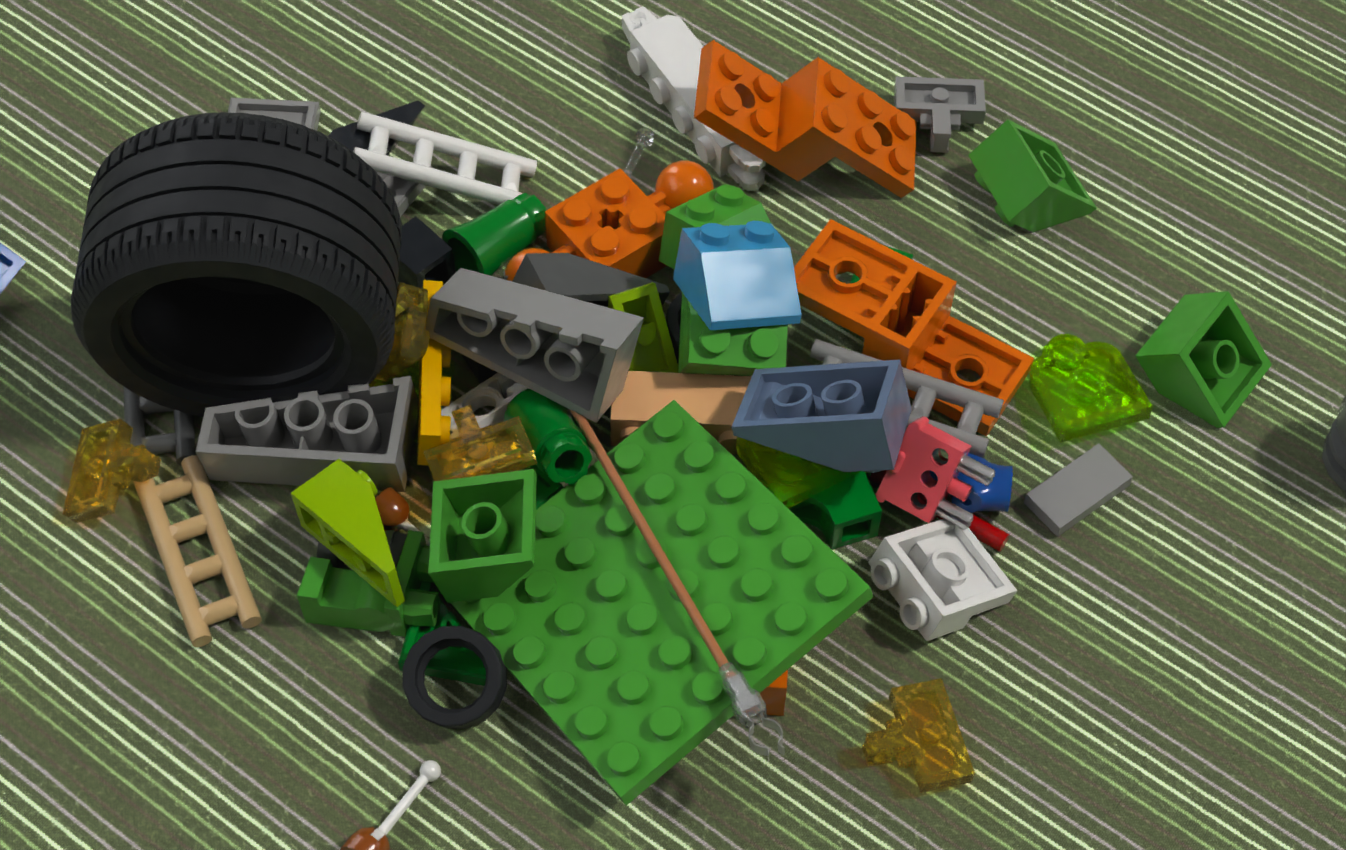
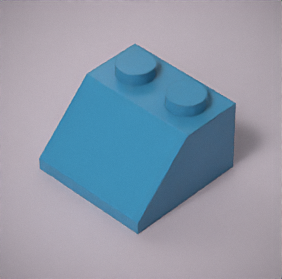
(738, 275)

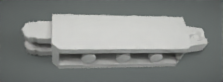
(669, 62)

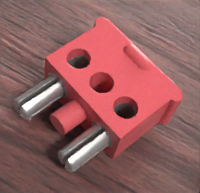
(912, 476)

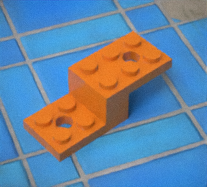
(806, 119)
(905, 316)

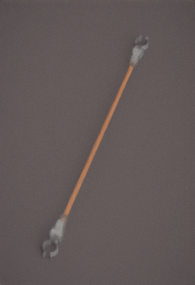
(746, 702)

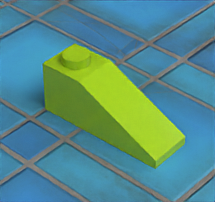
(344, 517)

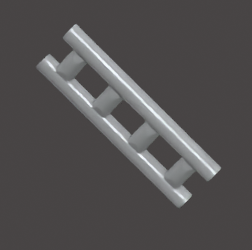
(929, 389)

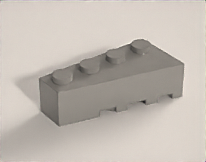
(537, 338)
(302, 436)

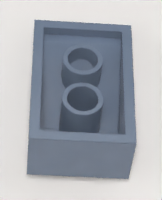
(829, 413)

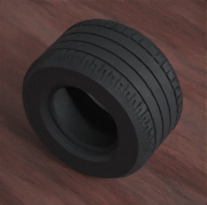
(236, 263)

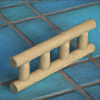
(184, 576)

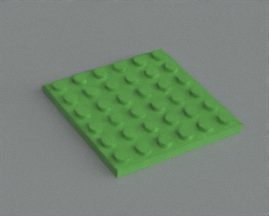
(606, 635)

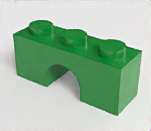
(843, 512)

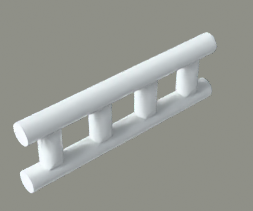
(421, 171)

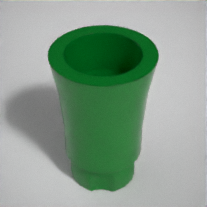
(497, 235)
(554, 436)

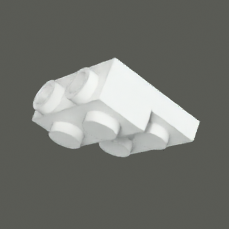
(939, 577)

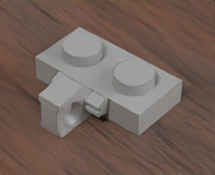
(940, 105)

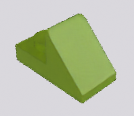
(654, 346)

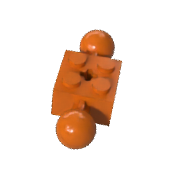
(617, 221)

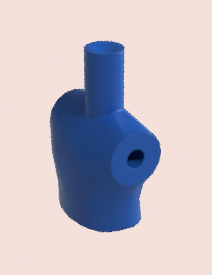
(986, 498)

